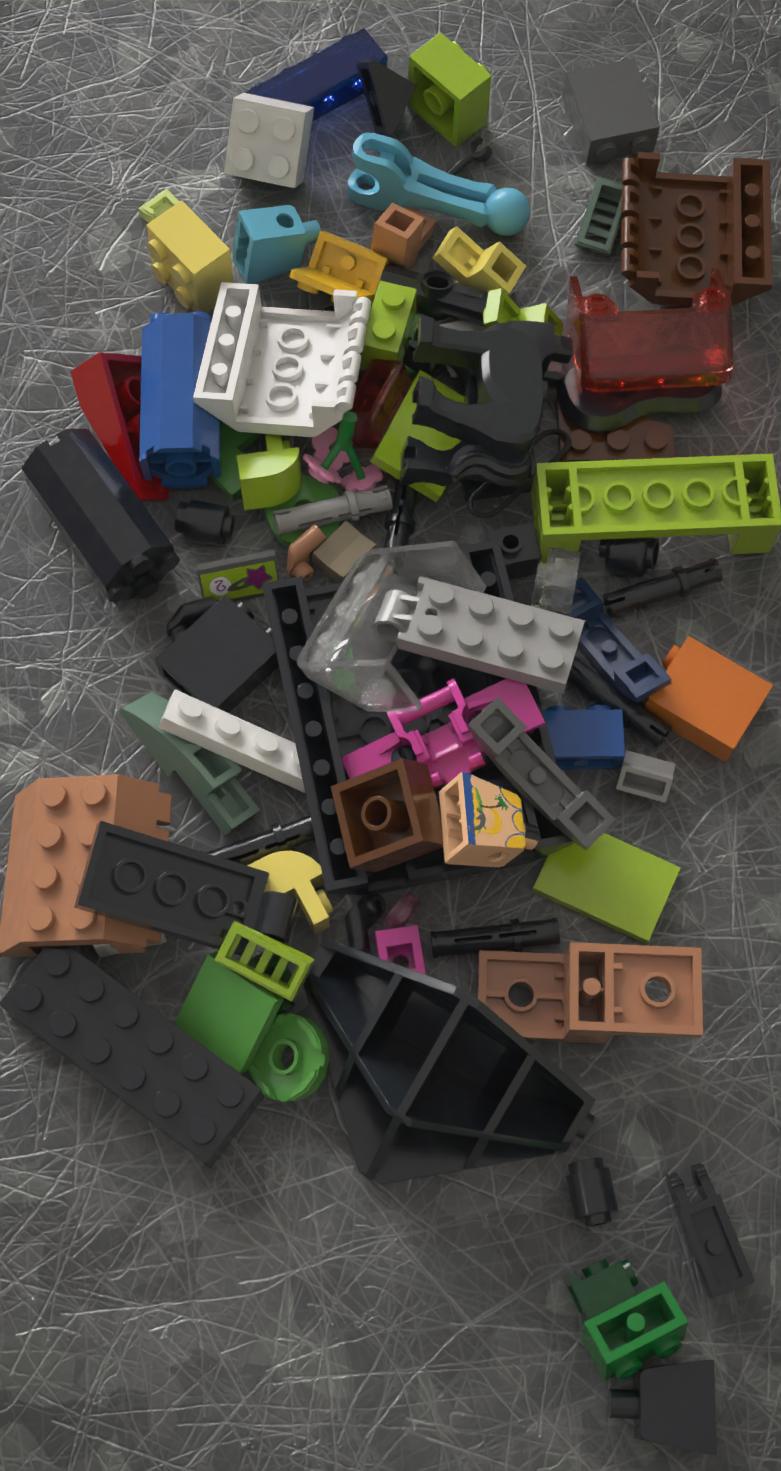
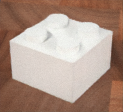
(268, 140)

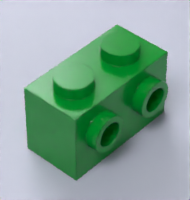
(635, 1332)

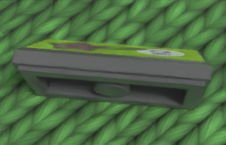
(238, 576)

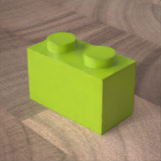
(389, 323)

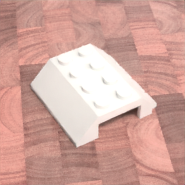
(281, 365)

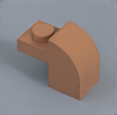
(402, 234)

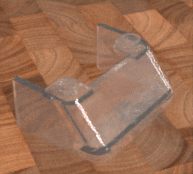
(345, 649)

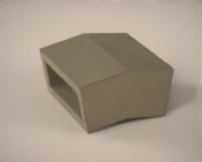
(341, 551)

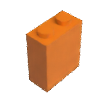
(708, 698)

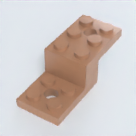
(595, 991)

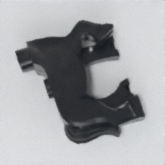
(504, 395)

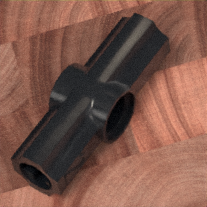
(440, 295)

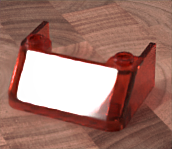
(652, 345)

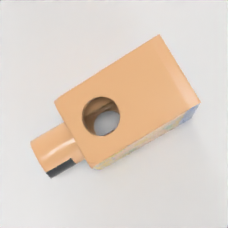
(482, 823)

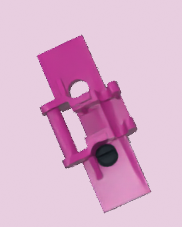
(452, 746)

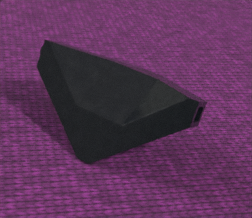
(433, 1073)

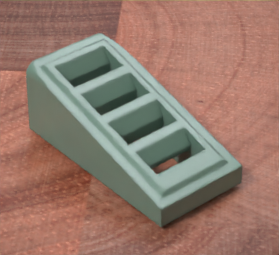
(611, 191)

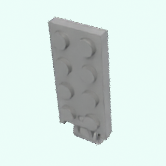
(482, 633)

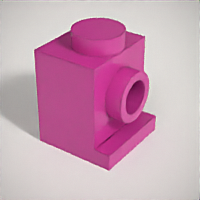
(402, 944)

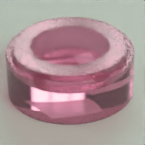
(402, 911)

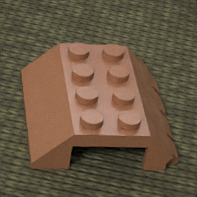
(49, 854)

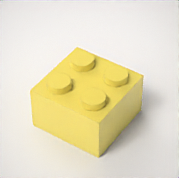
(188, 257)

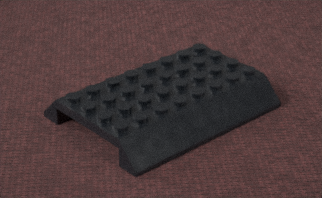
(334, 727)

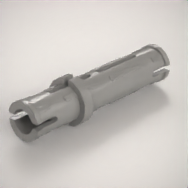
(340, 508)

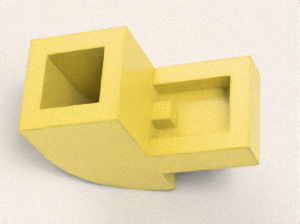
(478, 267)
(299, 877)

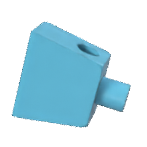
(271, 241)

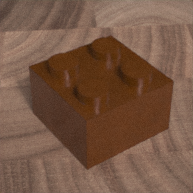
(388, 815)

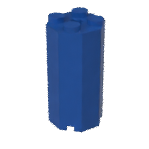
(176, 435)

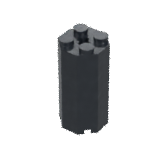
(100, 515)

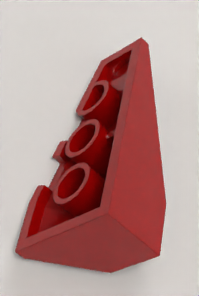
(111, 400)

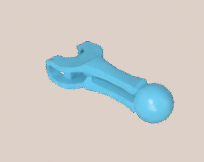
(416, 184)

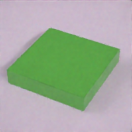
(228, 1013)

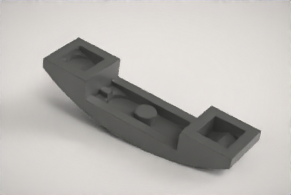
(537, 776)

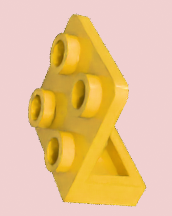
(341, 266)

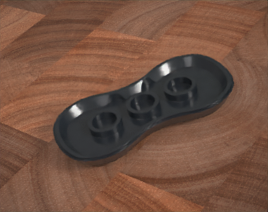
(617, 408)

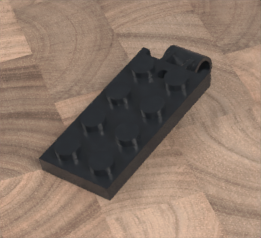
(178, 890)

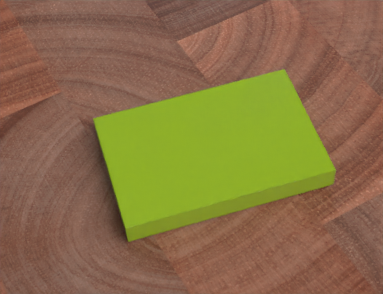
(390, 447)
(609, 884)

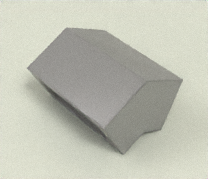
(645, 776)

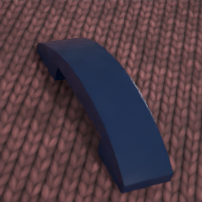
(611, 651)

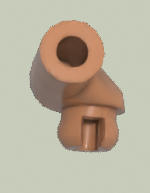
(300, 551)

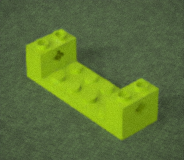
(657, 500)

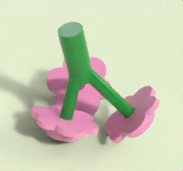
(336, 448)

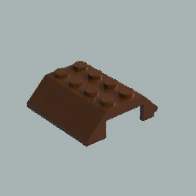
(692, 223)

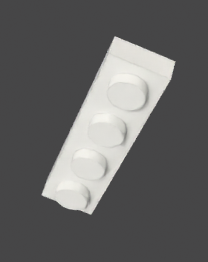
(232, 738)

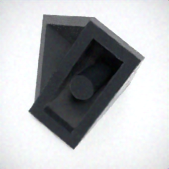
(385, 94)

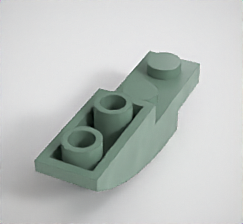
(203, 771)

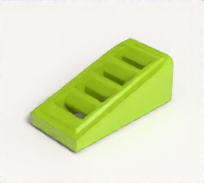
(273, 983)

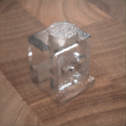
(556, 580)

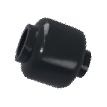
(630, 555)

